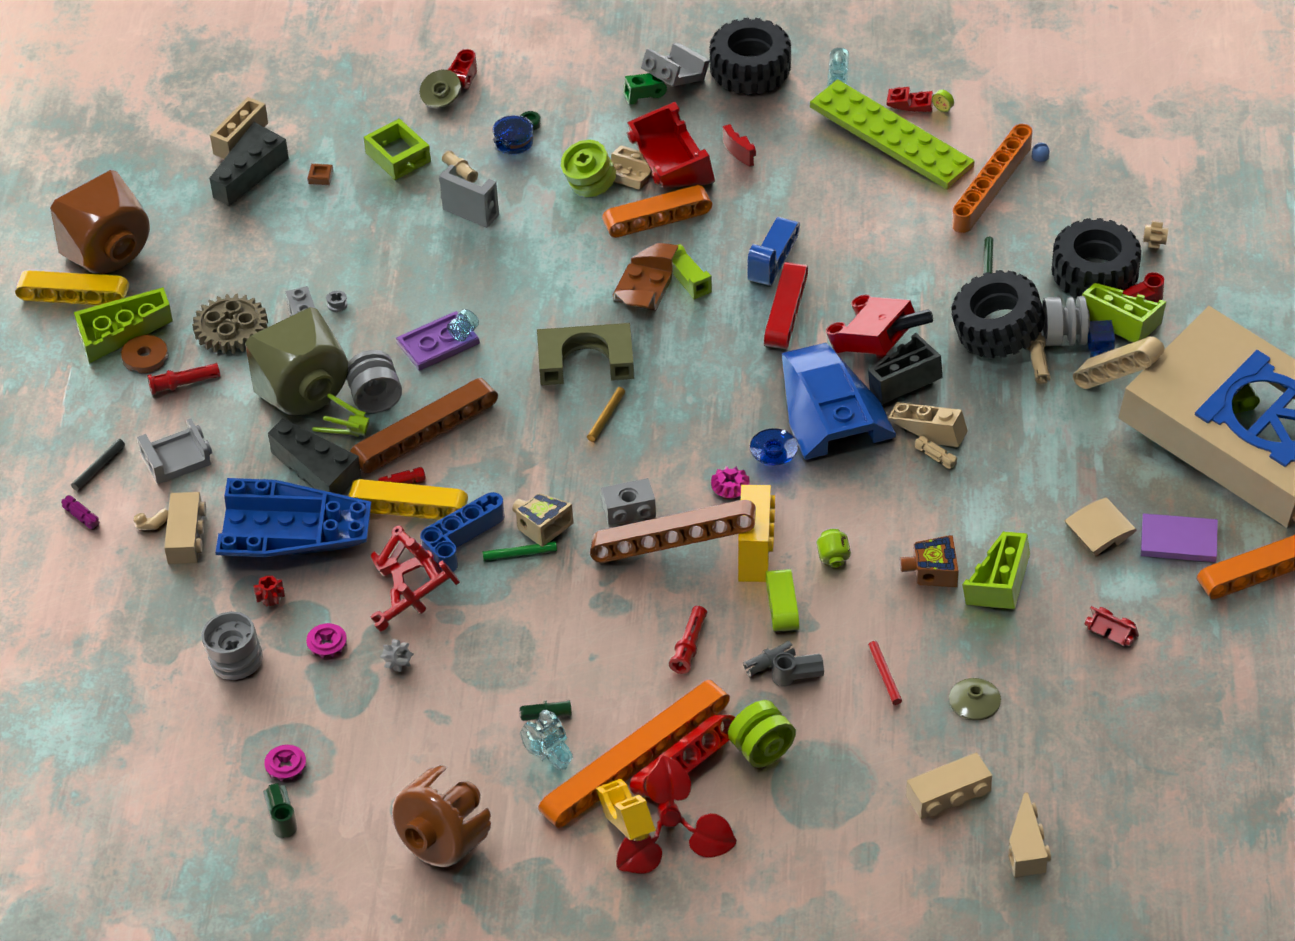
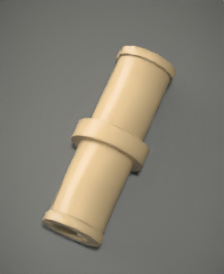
(462, 166)

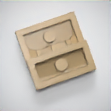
(630, 167)
(1100, 525)

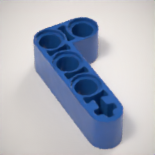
(766, 260)
(461, 526)

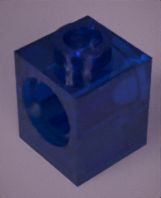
(1100, 337)

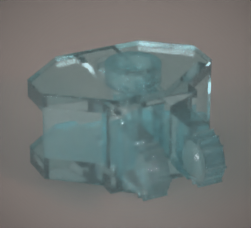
(547, 740)

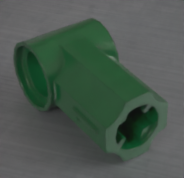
(280, 810)

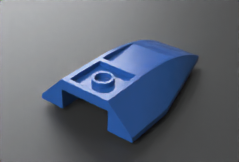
(828, 401)
(288, 519)

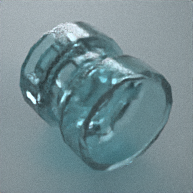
(463, 324)

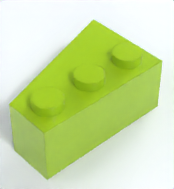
(1001, 574)

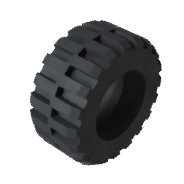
(754, 38)
(1095, 240)
(1002, 334)

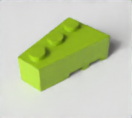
(1130, 316)

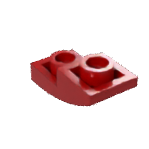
(903, 99)
(738, 146)

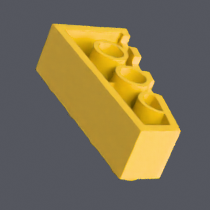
(757, 543)

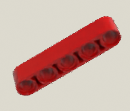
(786, 305)
(692, 746)

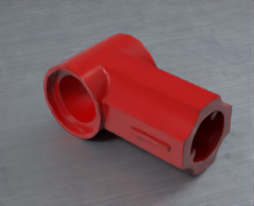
(1151, 288)

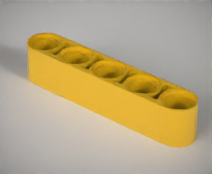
(71, 287)
(409, 499)

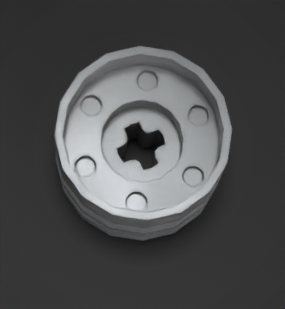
(1065, 321)
(373, 381)
(232, 645)

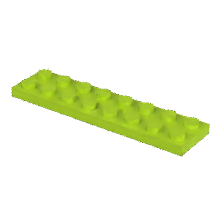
(892, 134)

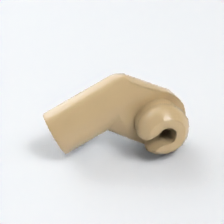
(153, 523)

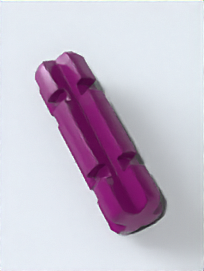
(80, 512)

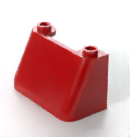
(670, 149)

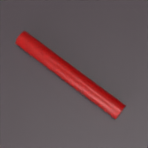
(885, 673)

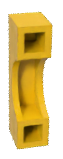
(624, 811)

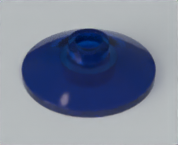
(773, 446)

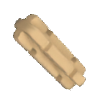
(935, 452)

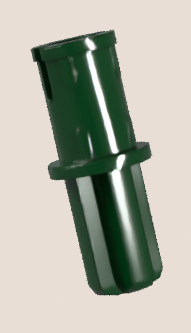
(532, 712)

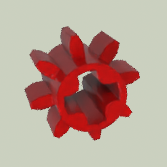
(269, 590)

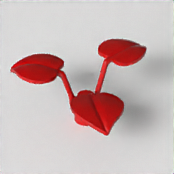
(665, 784)

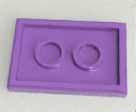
(433, 342)
(1179, 537)

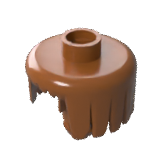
(433, 822)

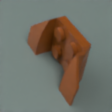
(647, 277)

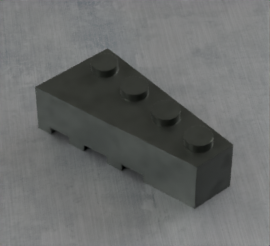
(248, 163)

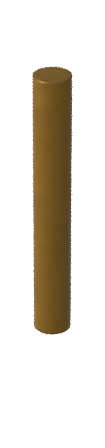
(605, 415)

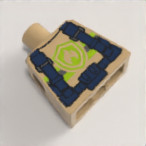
(543, 517)

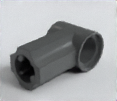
(789, 668)

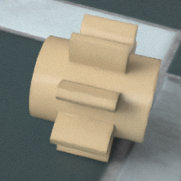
(1155, 234)

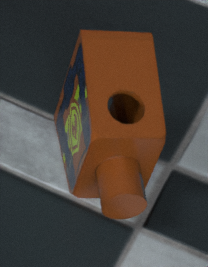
(933, 562)

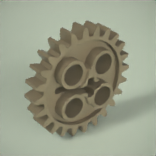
(229, 323)

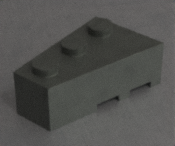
(905, 370)

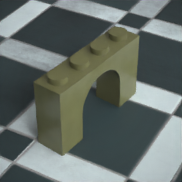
(609, 339)

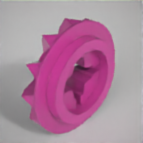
(729, 489)
(326, 632)
(284, 754)

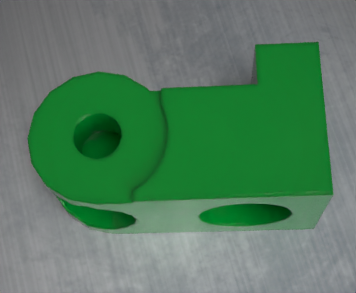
(643, 86)

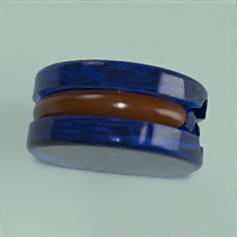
(513, 134)

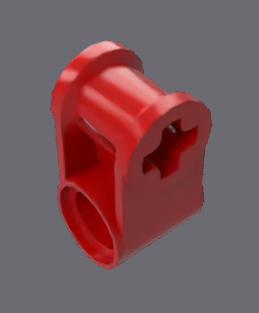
(465, 67)

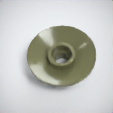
(435, 83)
(974, 699)

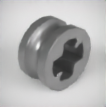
(333, 301)

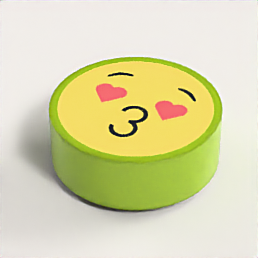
(943, 100)

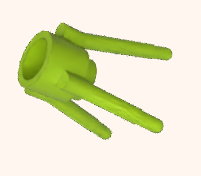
(357, 424)

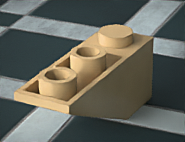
(937, 424)
(1026, 844)

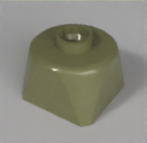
(297, 363)

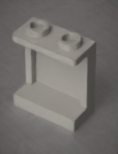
(678, 68)
(467, 199)
(175, 453)

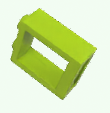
(398, 165)

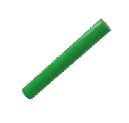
(519, 551)

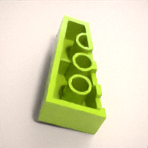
(116, 322)

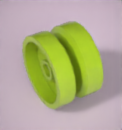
(588, 168)
(761, 733)

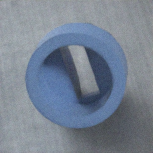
(1040, 152)

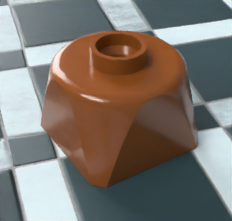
(100, 224)

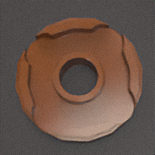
(144, 344)

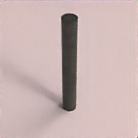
(98, 464)

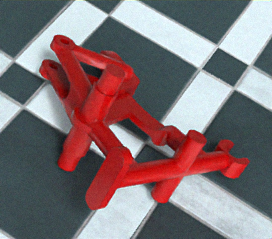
(388, 566)

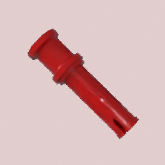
(171, 379)
(696, 618)

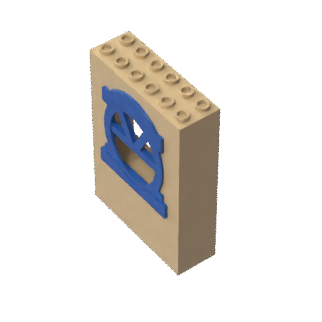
(1188, 410)

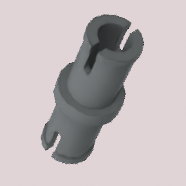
(765, 659)

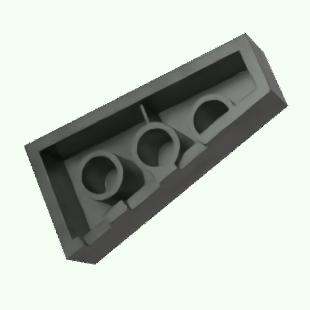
(314, 458)

